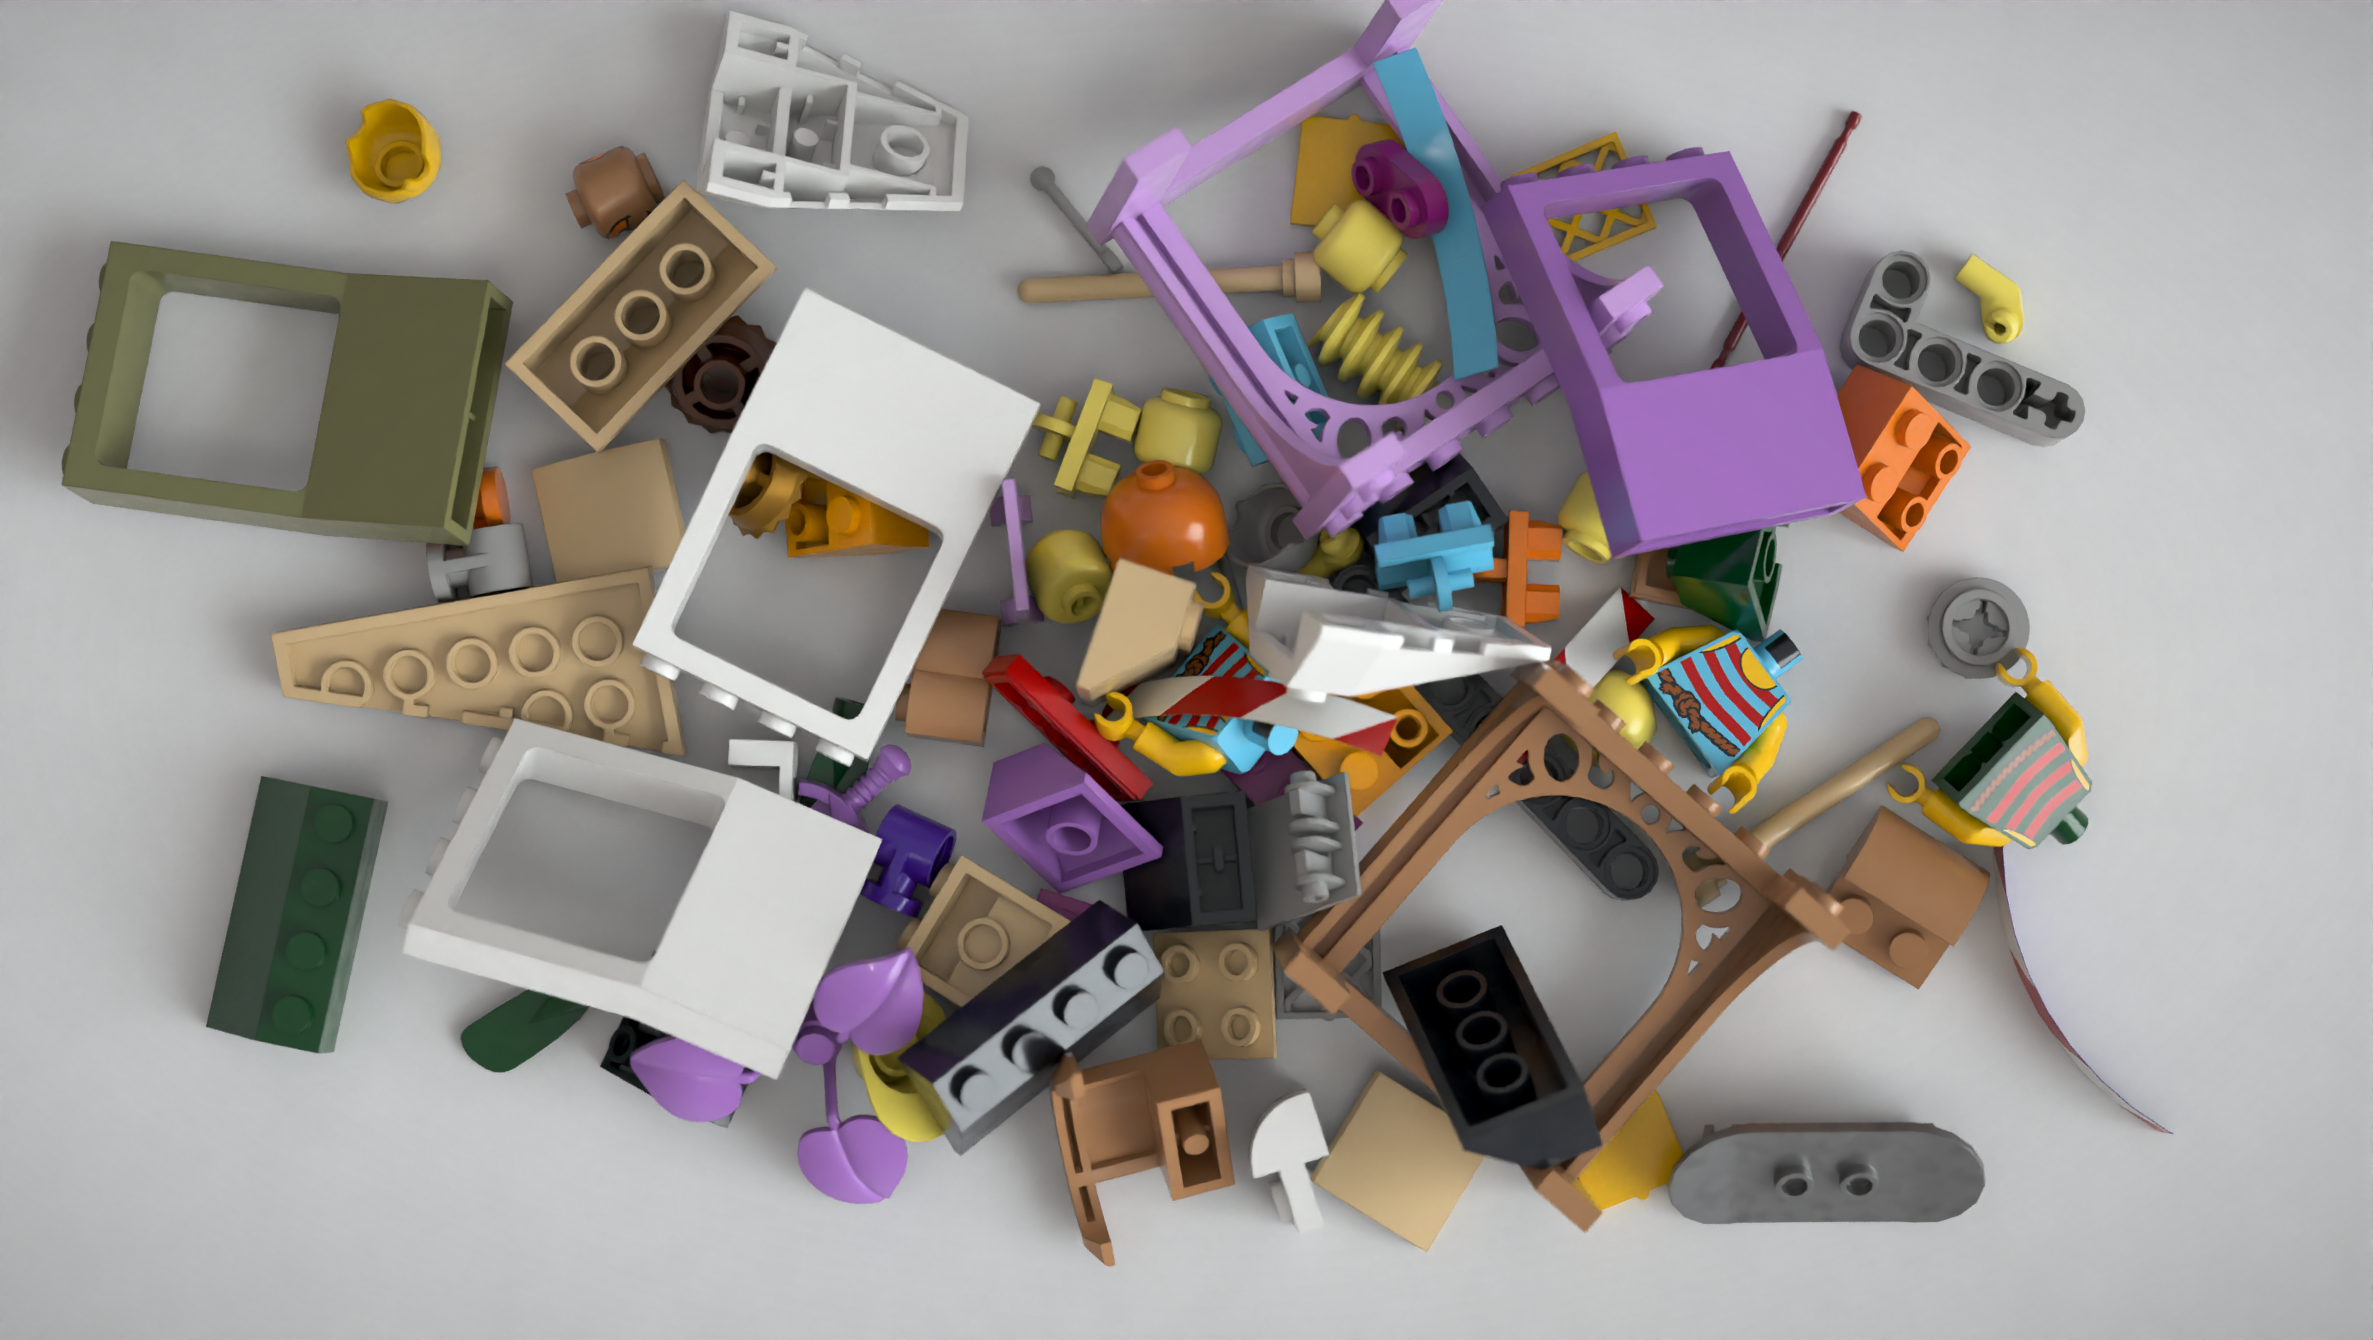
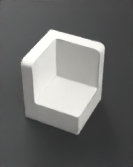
(766, 764)

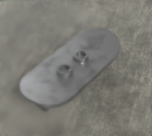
(1826, 1174)

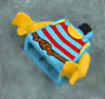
(1719, 698)
(1205, 742)

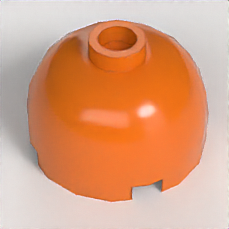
(1164, 519)

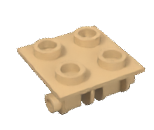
(1218, 992)

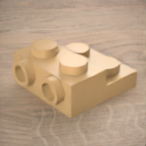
(975, 930)

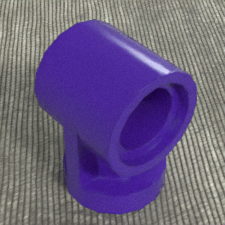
(910, 855)

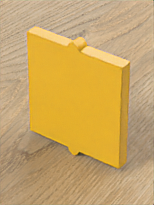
(1326, 163)
(1635, 1158)

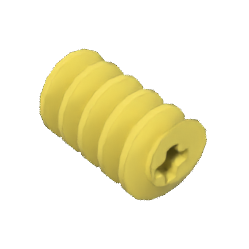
(1374, 355)

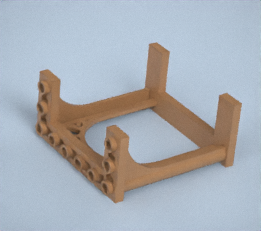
(1763, 926)

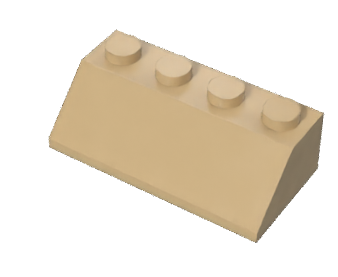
(641, 316)
(1139, 631)

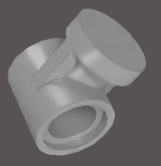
(490, 565)

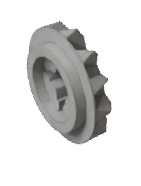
(2001, 611)

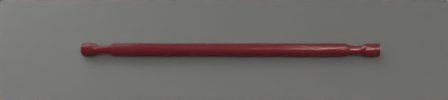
(1795, 224)

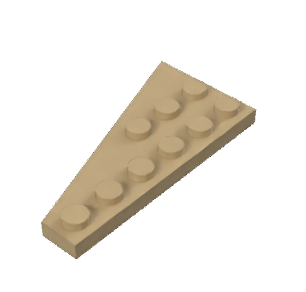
(524, 653)

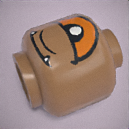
(614, 192)

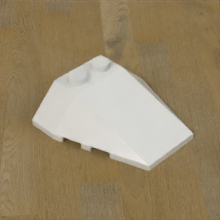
(819, 134)
(1367, 643)

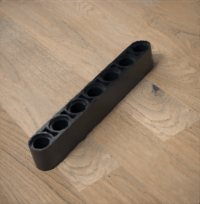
(1548, 811)

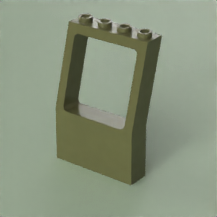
(398, 413)

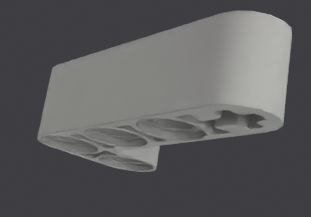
(1963, 361)

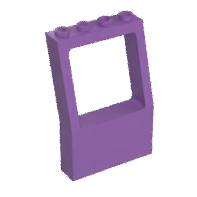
(1701, 447)

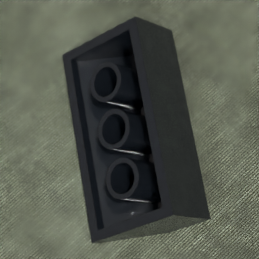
(1015, 1031)
(1494, 1053)

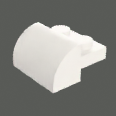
(1283, 1142)

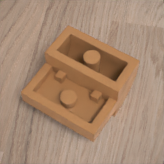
(1905, 896)

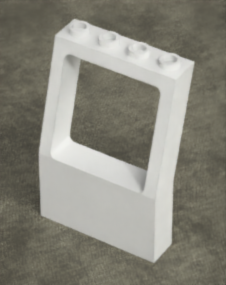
(882, 425)
(743, 937)

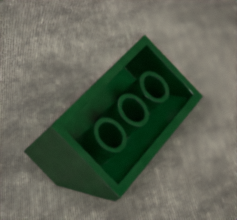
(297, 915)

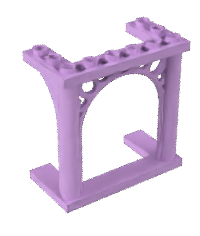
(1325, 484)

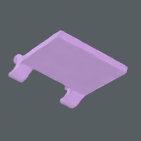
(1013, 510)

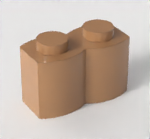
(947, 687)

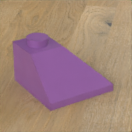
(1062, 820)

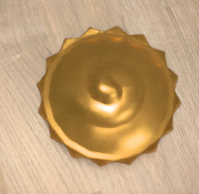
(767, 494)

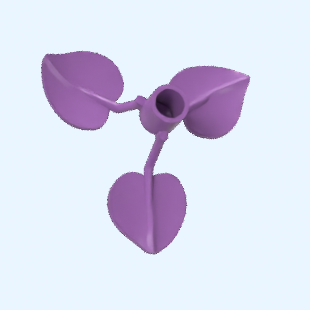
(864, 1000)

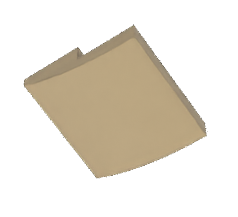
(610, 510)
(1397, 1162)

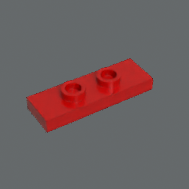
(1050, 710)

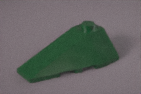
(1729, 579)

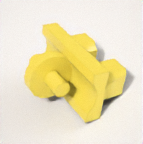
(1101, 414)

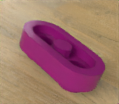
(1401, 188)

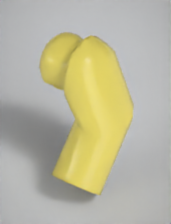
(1999, 299)
(1335, 553)

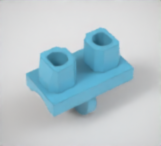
(1435, 561)

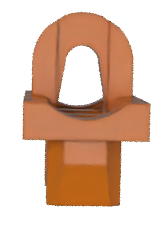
(1524, 542)

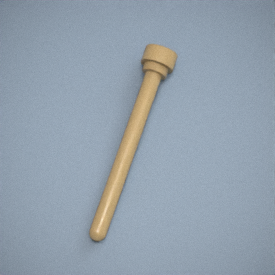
(1295, 277)
(1826, 796)

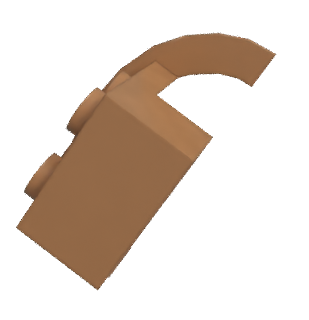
(1135, 1118)

